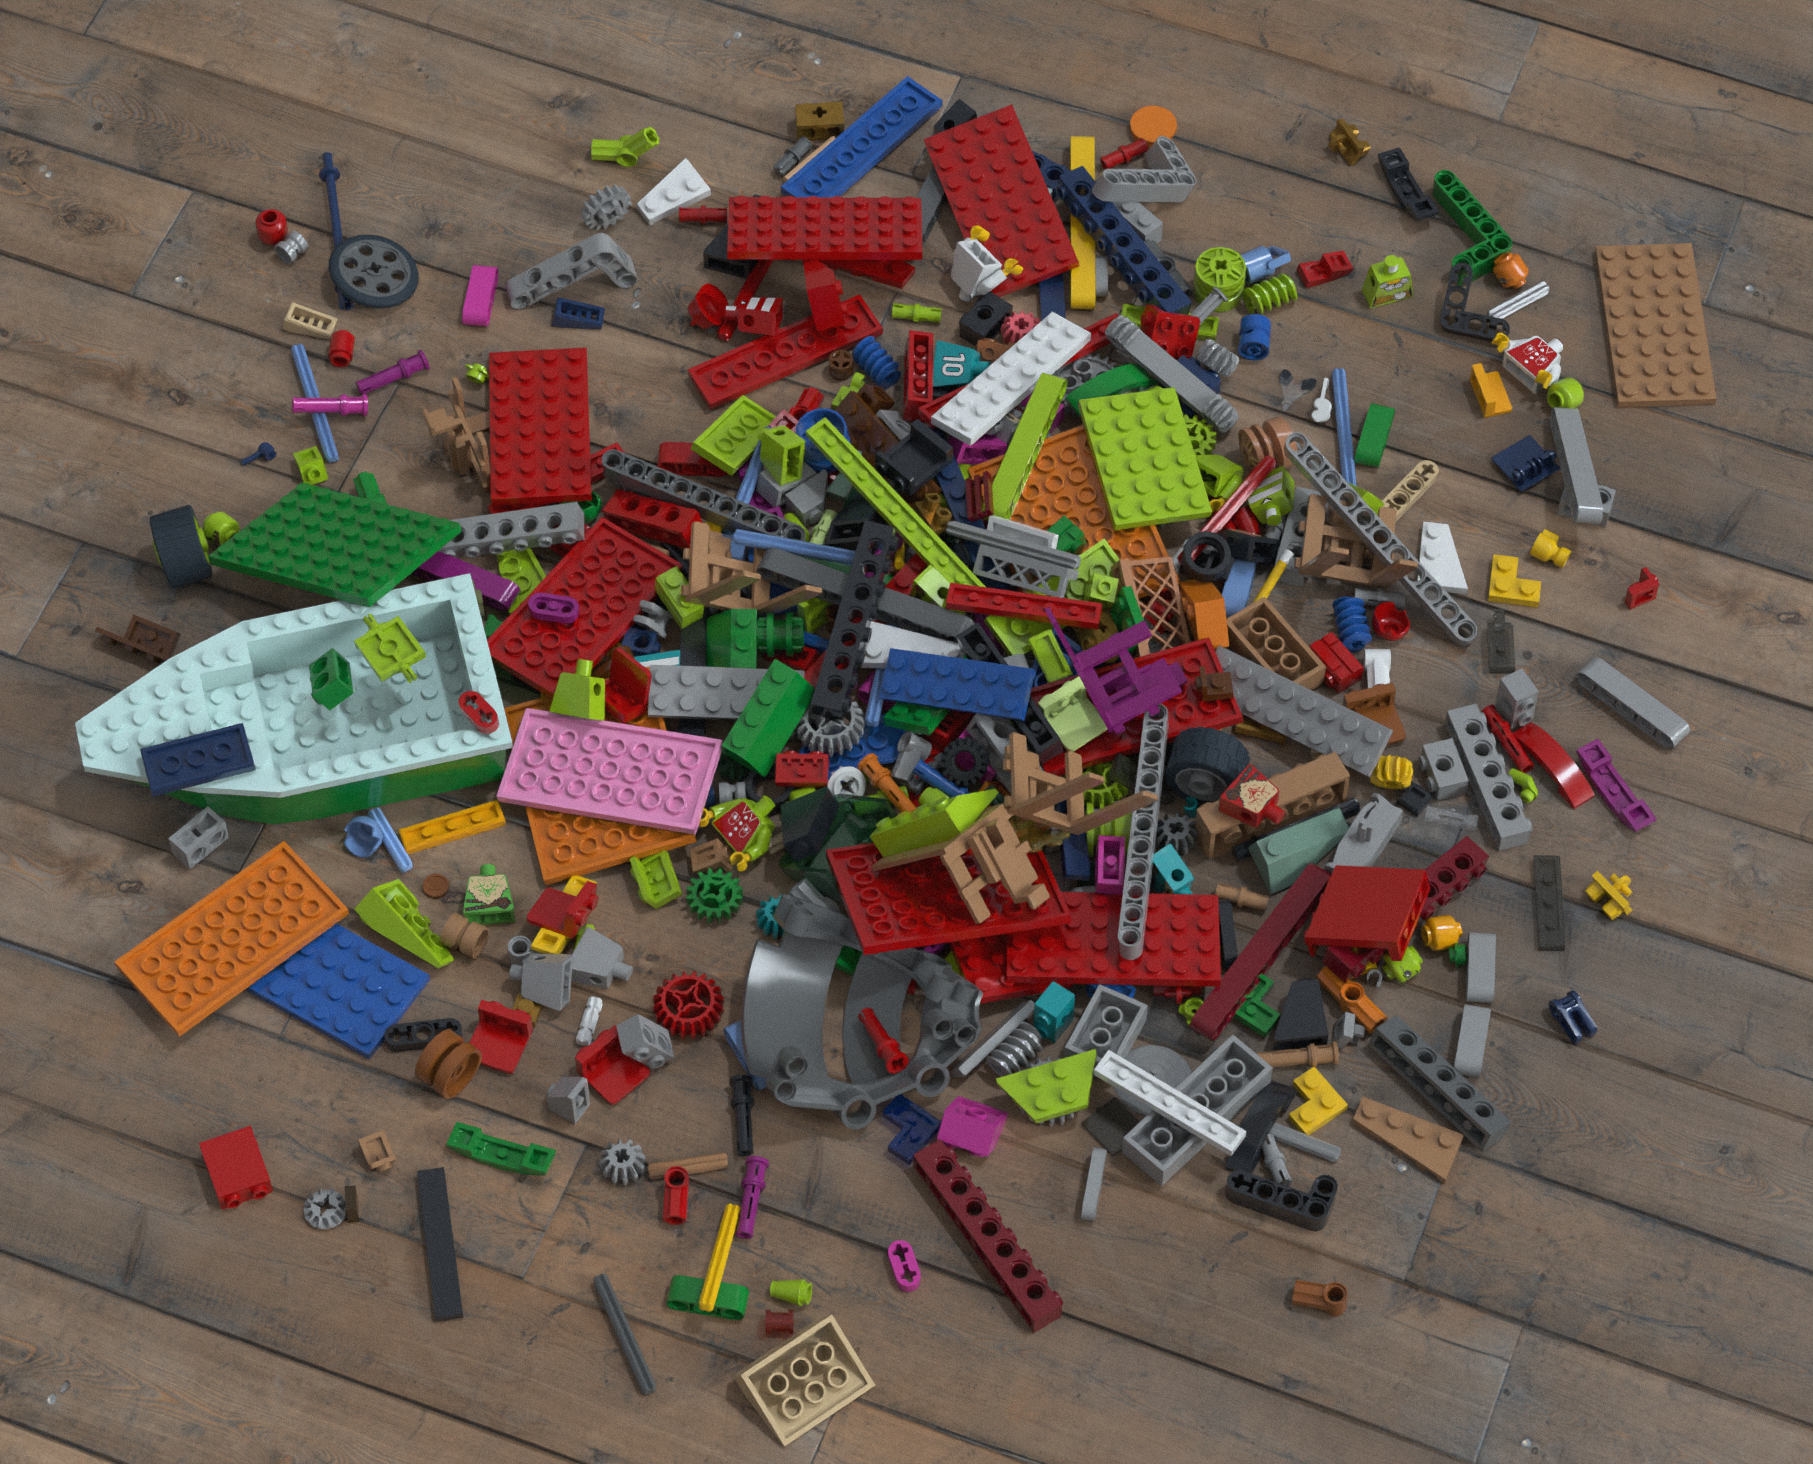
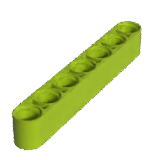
(1026, 444)

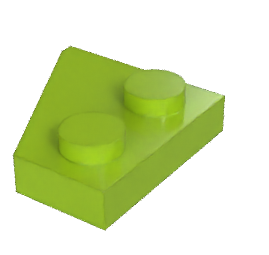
(813, 613)

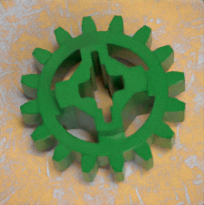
(713, 898)

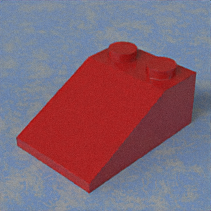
(824, 295)

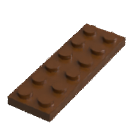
(870, 435)

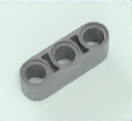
(1480, 967)
(1472, 1040)

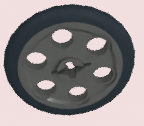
(367, 266)

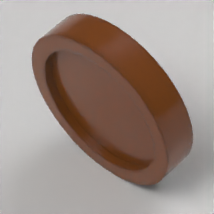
(436, 886)

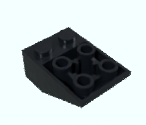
(848, 524)

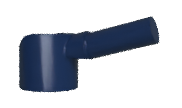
(265, 450)

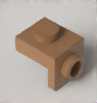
(377, 1151)

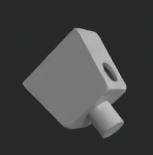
(598, 961)
(545, 979)

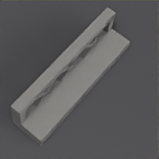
(1028, 562)

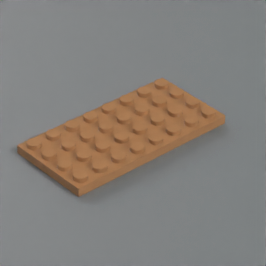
(1655, 325)

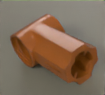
(1317, 1296)

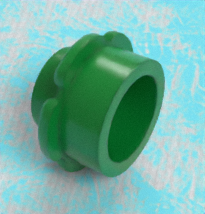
(1458, 954)

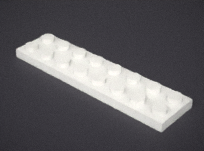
(1010, 378)

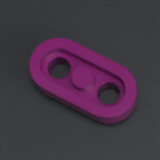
(554, 607)

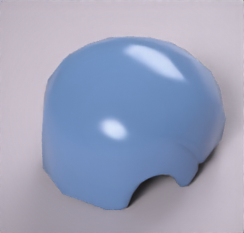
(363, 836)

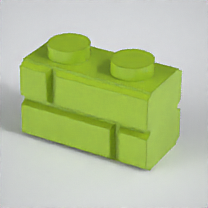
(669, 590)

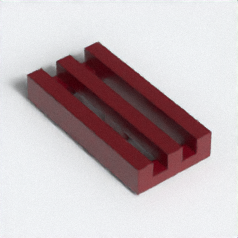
(975, 498)

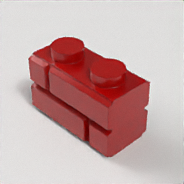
(1341, 666)

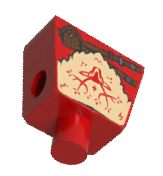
(1251, 799)

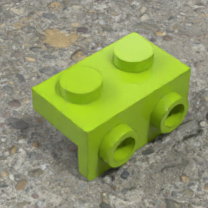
(656, 879)

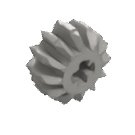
(1217, 358)
(631, 1157)

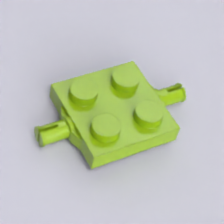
(389, 648)

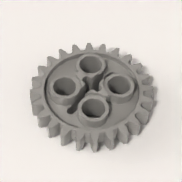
(1080, 372)

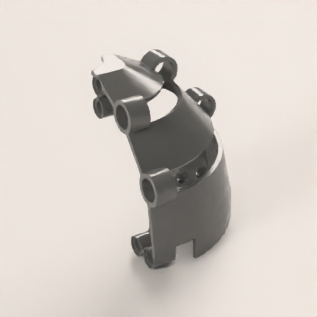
(787, 1003)

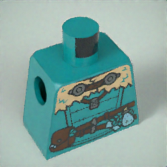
(1170, 873)

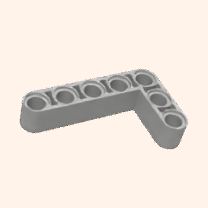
(1166, 182)

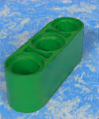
(1374, 435)
(686, 1292)

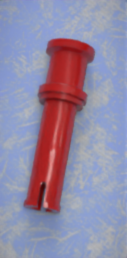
(886, 1047)

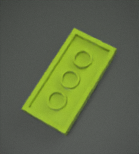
(733, 435)

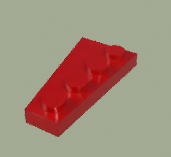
(888, 272)

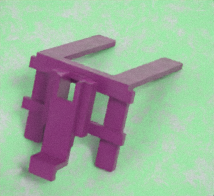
(1136, 688)

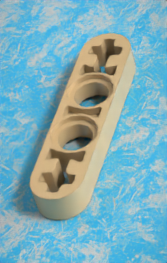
(1408, 495)

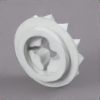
(856, 781)

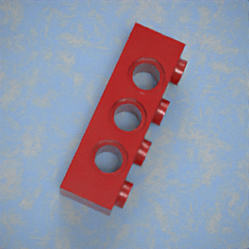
(917, 373)
(651, 518)

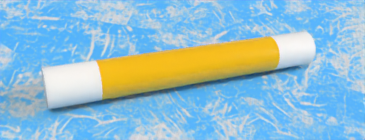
(1274, 575)

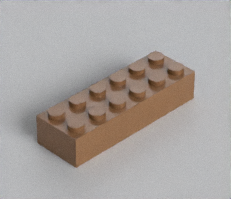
(1302, 793)

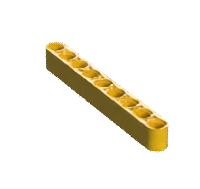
(1082, 277)

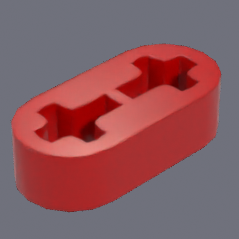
(474, 715)

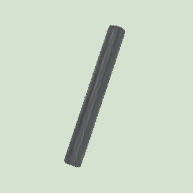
(624, 1334)

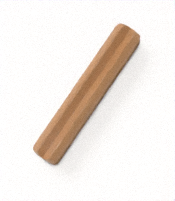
(691, 1164)

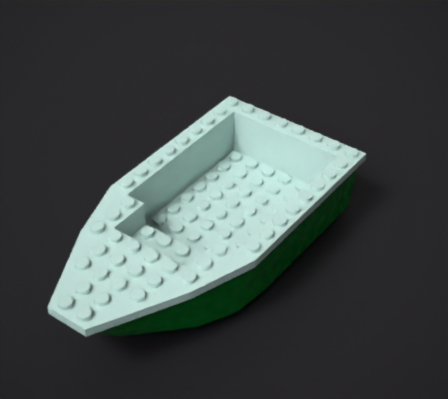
(311, 762)

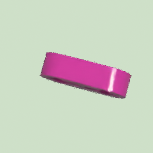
(898, 1268)

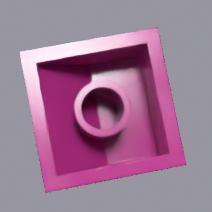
(972, 1126)

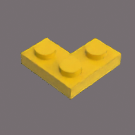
(1507, 588)
(1322, 1102)

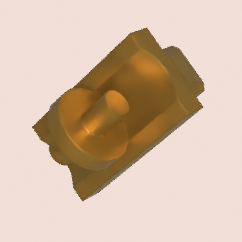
(1345, 140)
(932, 513)

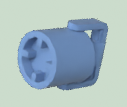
(1261, 264)

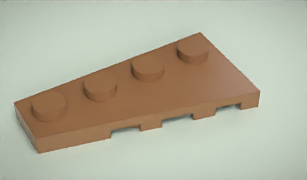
(1420, 1140)

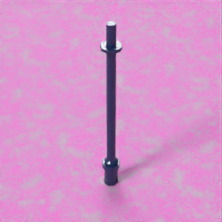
(329, 175)

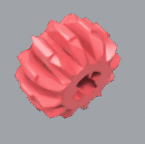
(1017, 326)

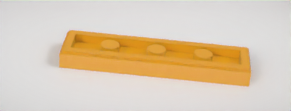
(452, 827)

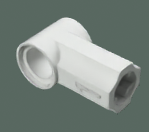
(1377, 666)

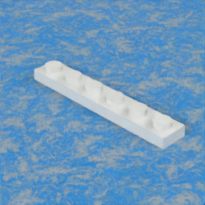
(1169, 1103)

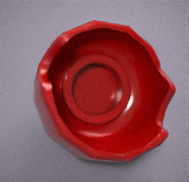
(1389, 622)

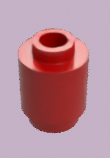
(341, 348)

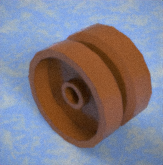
(448, 1064)

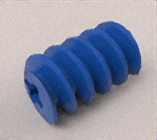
(876, 362)
(1351, 623)

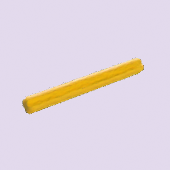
(719, 1257)

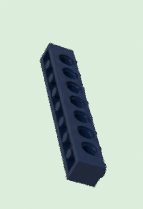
(1121, 243)

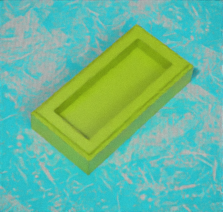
(1049, 656)

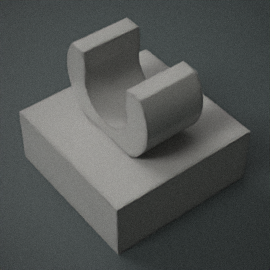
(1346, 1030)

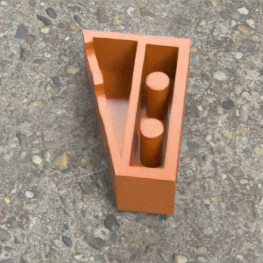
(1205, 611)

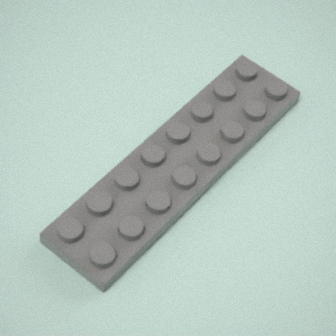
(1304, 714)

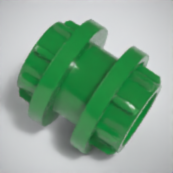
(780, 634)

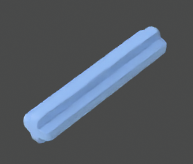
(391, 841)

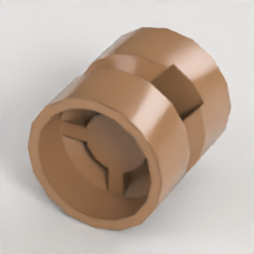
(460, 933)

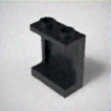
(915, 458)

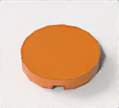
(1151, 123)

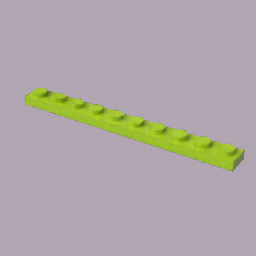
(889, 504)

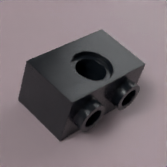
(985, 318)

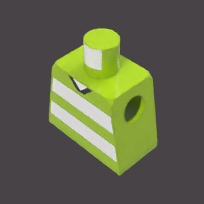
(1273, 497)

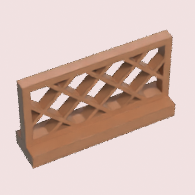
(1123, 571)

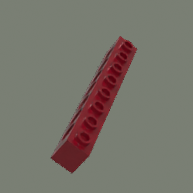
(1463, 855)
(1035, 1312)

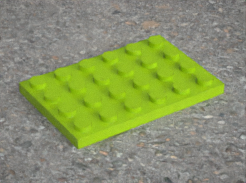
(1144, 458)

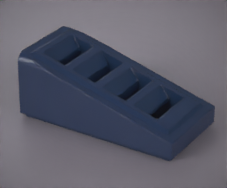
(567, 320)

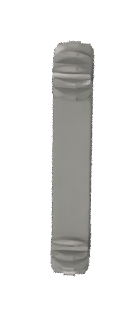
(1170, 373)

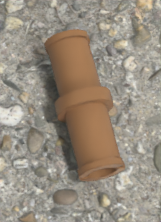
(1242, 897)

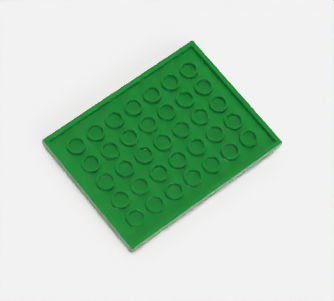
(335, 544)

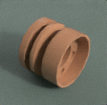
(1268, 440)

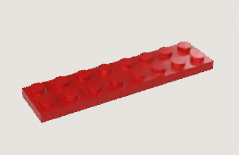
(780, 355)

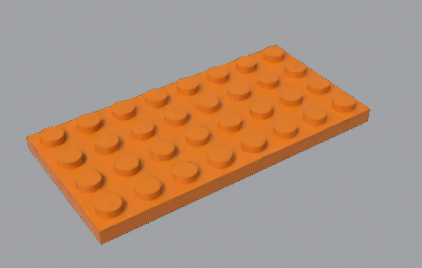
(231, 938)

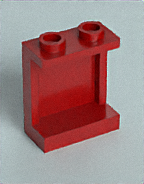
(236, 1167)

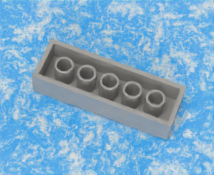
(1222, 1084)

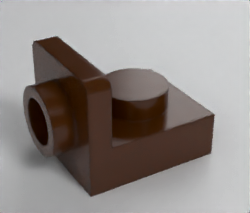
(1214, 685)

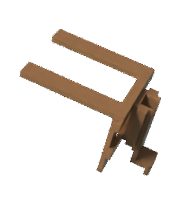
(459, 438)
(1344, 545)
(717, 578)
(1035, 797)
(998, 855)

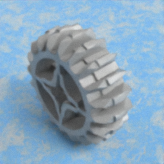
(831, 733)

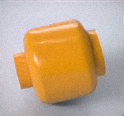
(1441, 932)

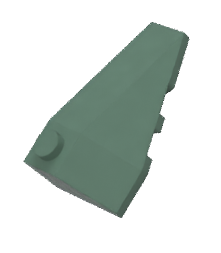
(1288, 852)

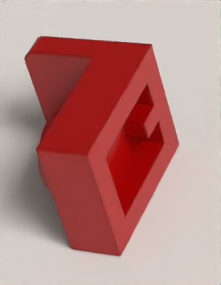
(1642, 591)

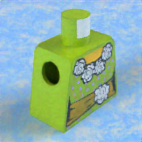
(1387, 282)

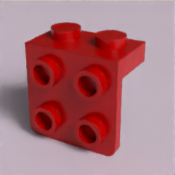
(1170, 331)
(627, 687)
(563, 911)
(501, 1035)
(608, 1069)

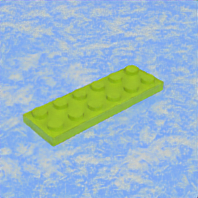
(1014, 632)

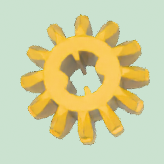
(1392, 772)

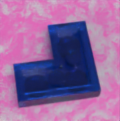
(915, 1124)

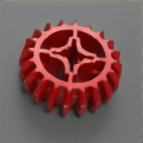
(684, 995)

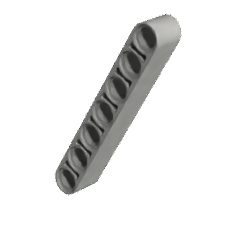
(1576, 465)

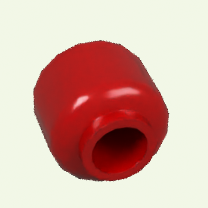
(271, 226)

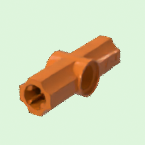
(1365, 1010)

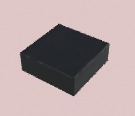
(1414, 799)

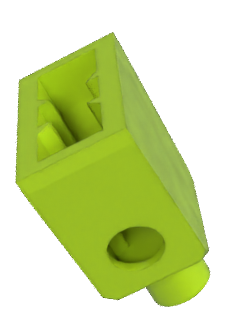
(782, 453)
(580, 693)

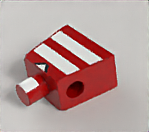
(757, 315)

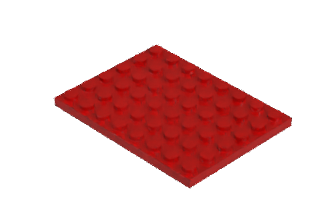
(922, 906)

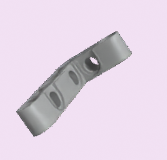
(568, 267)

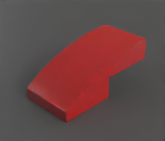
(1327, 269)

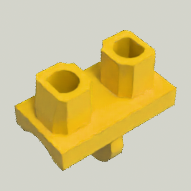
(1618, 903)

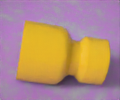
(1546, 549)

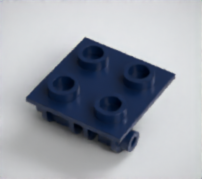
(1526, 463)

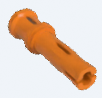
(881, 778)

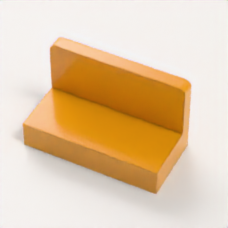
(1489, 391)

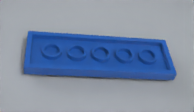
(957, 684)

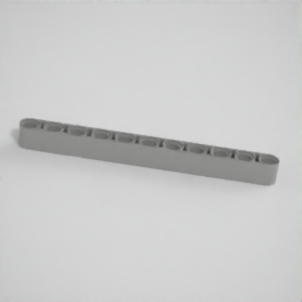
(1377, 526)
(1143, 840)

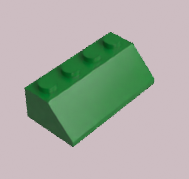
(732, 639)
(768, 718)

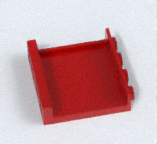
(1369, 909)

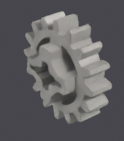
(606, 207)

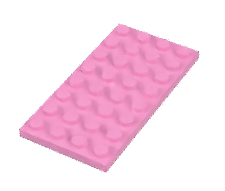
(610, 771)

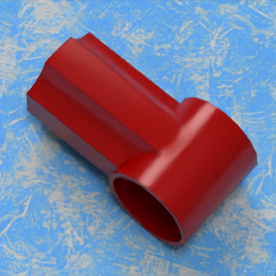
(808, 401)
(675, 1196)

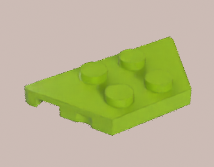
(1052, 1087)

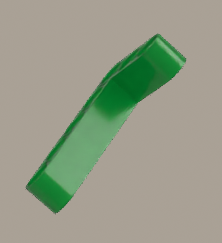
(1475, 221)

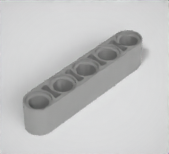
(1633, 703)

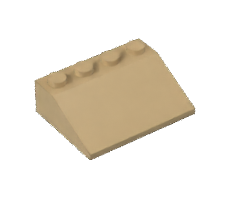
(804, 1379)

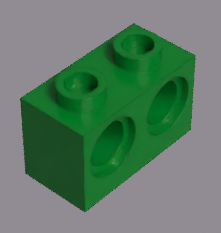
(330, 679)

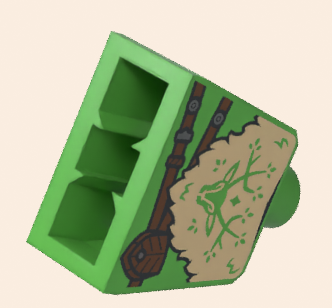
(488, 898)

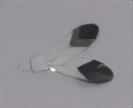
(1293, 392)

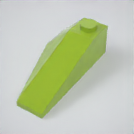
(394, 914)

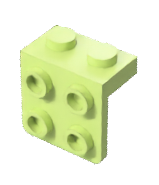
(1072, 715)

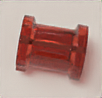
(779, 1322)

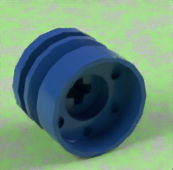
(812, 454)

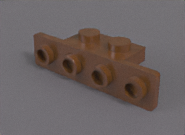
(145, 636)

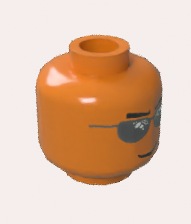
(1510, 270)

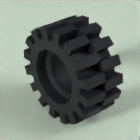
(976, 750)

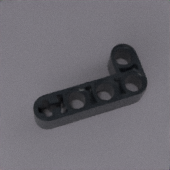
(1282, 1194)

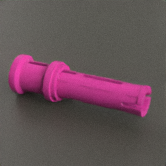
(342, 405)

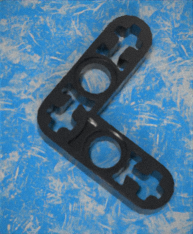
(1465, 317)

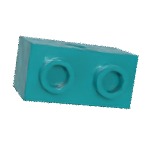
(1054, 1012)

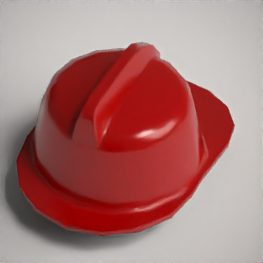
(708, 307)

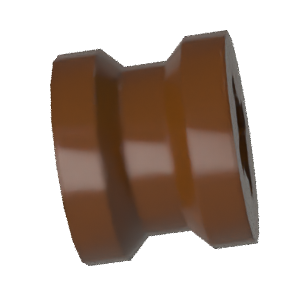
(836, 360)

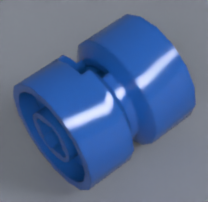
(1254, 337)

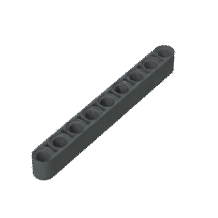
(693, 495)
(894, 606)

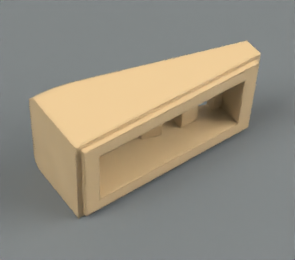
(304, 313)

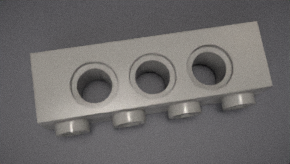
(1291, 538)

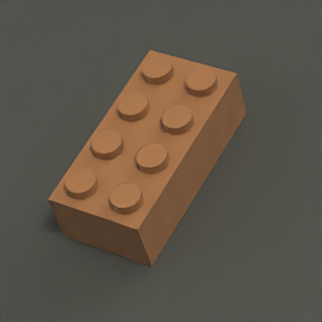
(1271, 642)

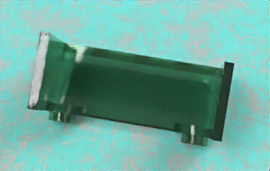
(851, 826)

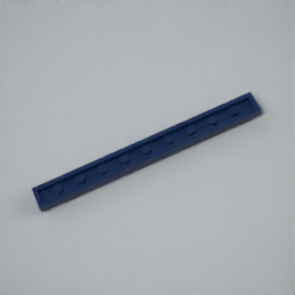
(954, 494)

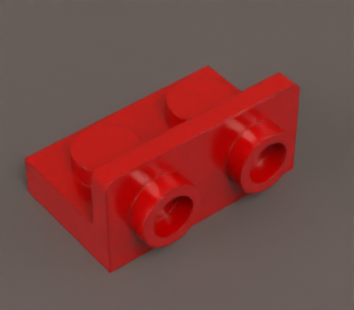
(802, 769)

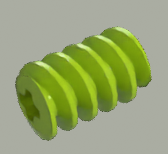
(1269, 292)

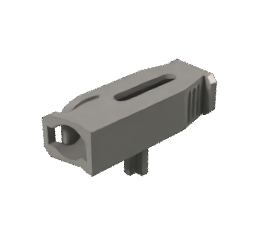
(1367, 834)

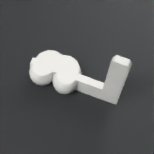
(1322, 405)

